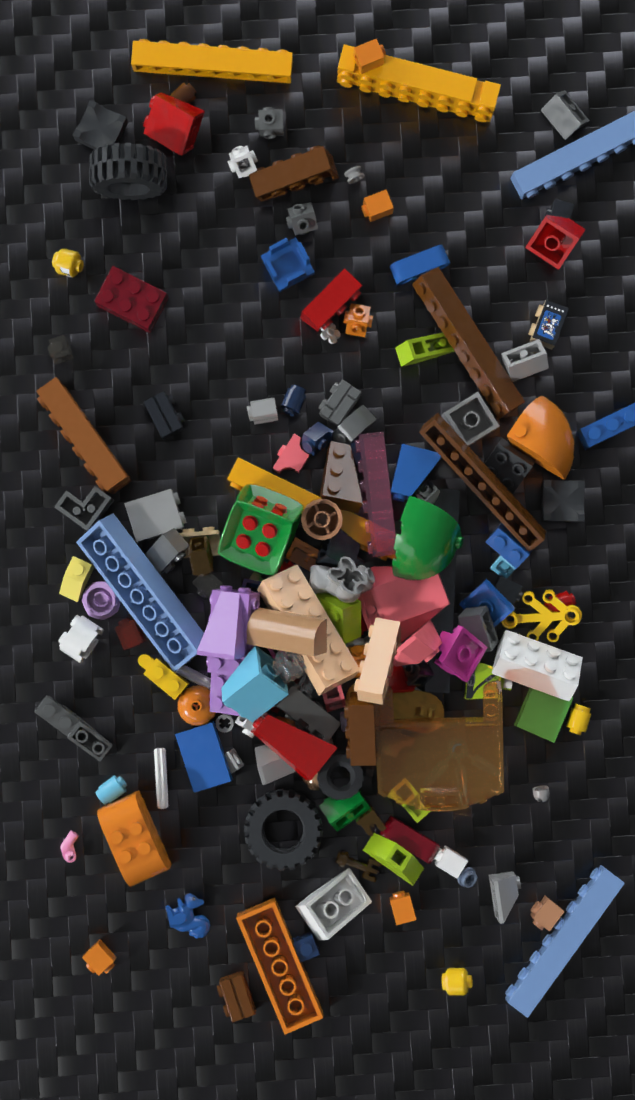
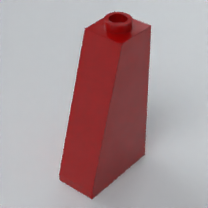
(297, 748)

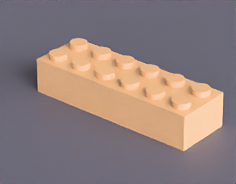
(293, 594)

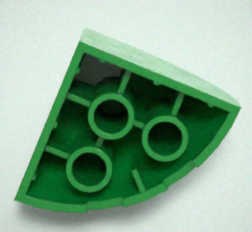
(426, 541)

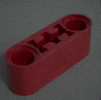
(410, 839)

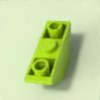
(394, 858)

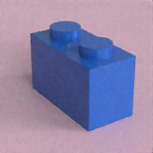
(507, 546)

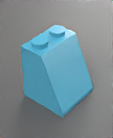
(254, 686)

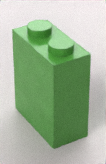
(542, 714)

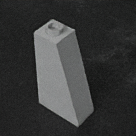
(271, 765)

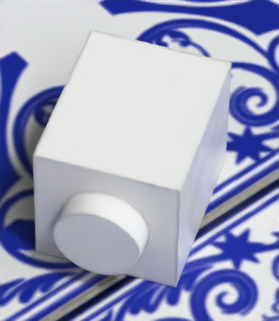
(450, 861)

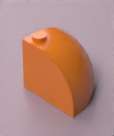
(544, 436)

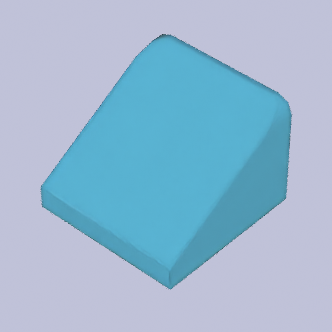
(502, 567)

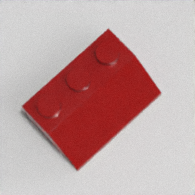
(331, 301)

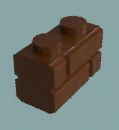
(237, 996)

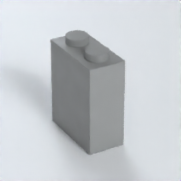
(155, 515)

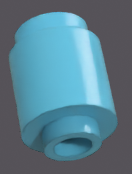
(111, 789)

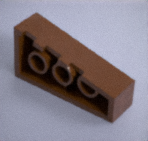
(293, 173)

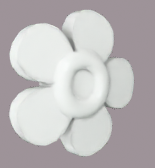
(330, 334)

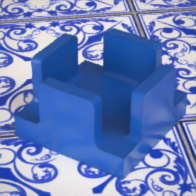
(287, 263)

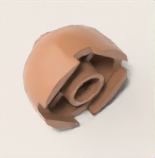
(322, 519)

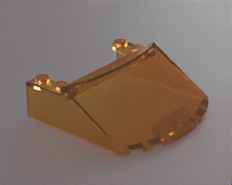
(441, 760)

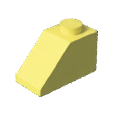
(76, 578)

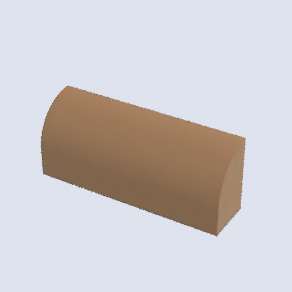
(287, 632)

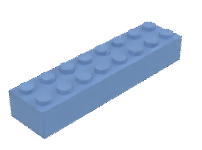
(142, 591)

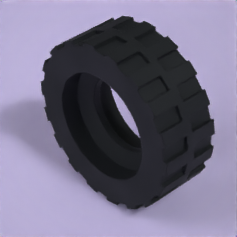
(329, 788)

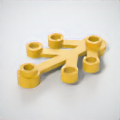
(545, 616)

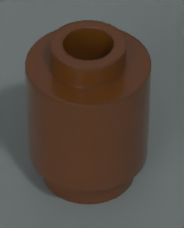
(184, 93)

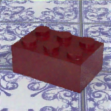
(131, 299)

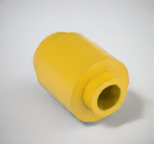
(578, 719)

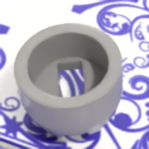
(541, 793)

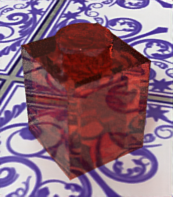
(129, 633)

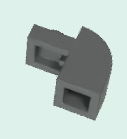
(354, 425)

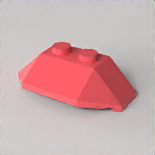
(419, 646)

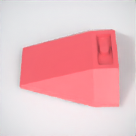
(403, 600)

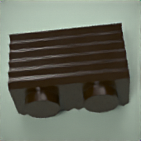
(200, 555)

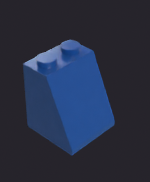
(411, 470)

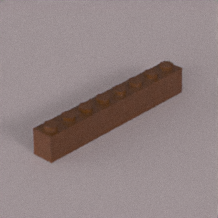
(468, 342)
(483, 482)

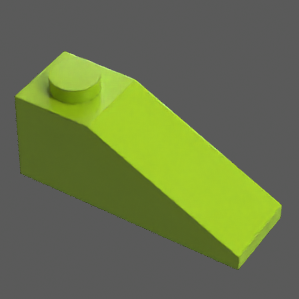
(423, 349)

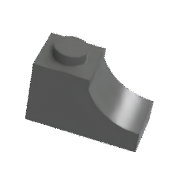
(479, 623)

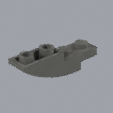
(73, 727)

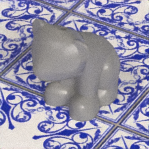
(342, 582)

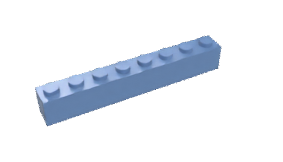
(575, 157)
(563, 941)

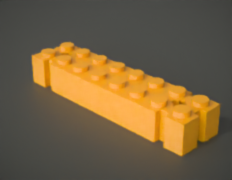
(422, 85)

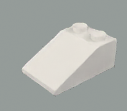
(333, 905)

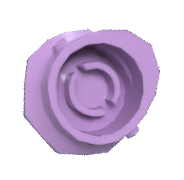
(100, 600)

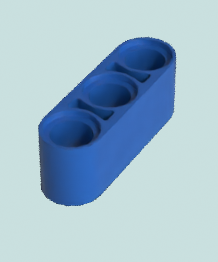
(419, 264)

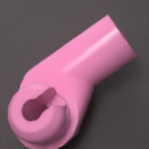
(67, 847)

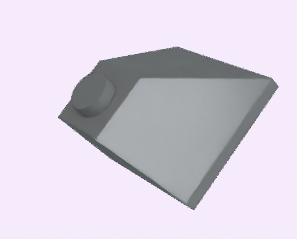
(504, 893)

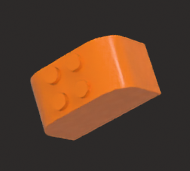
(133, 839)

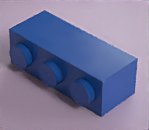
(607, 427)

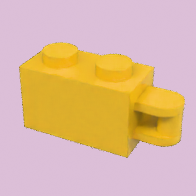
(163, 675)

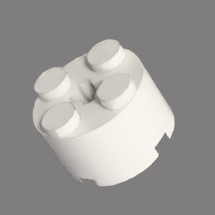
(80, 639)

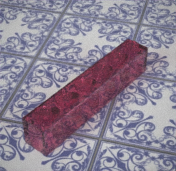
(377, 494)

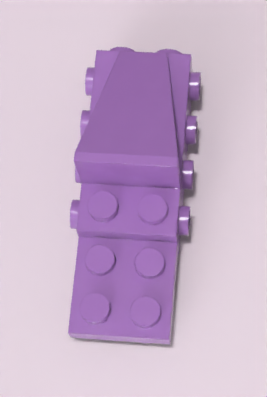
(226, 638)

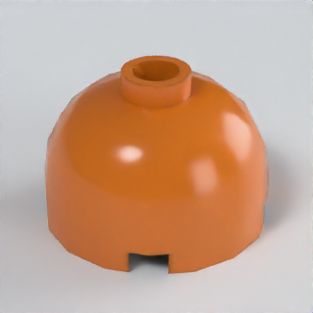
(186, 702)

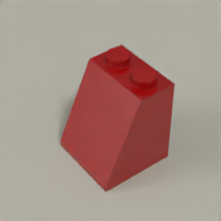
(173, 123)

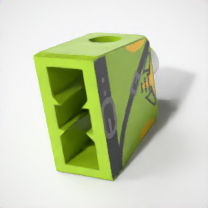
(479, 678)

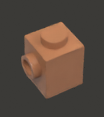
(546, 913)

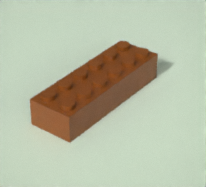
(80, 432)

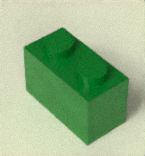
(344, 811)

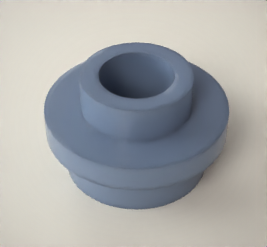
(467, 877)

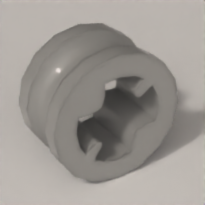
(354, 174)
(225, 729)

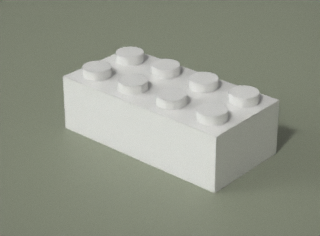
(537, 665)

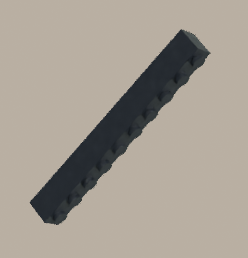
(440, 683)

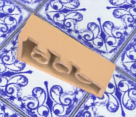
(378, 661)

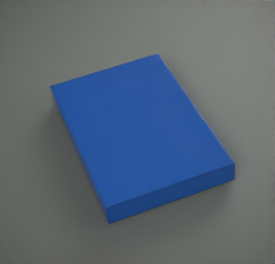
(204, 757)

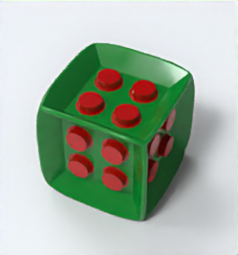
(260, 529)

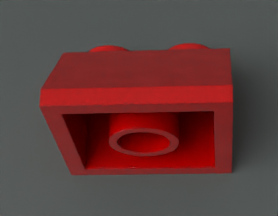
(555, 239)

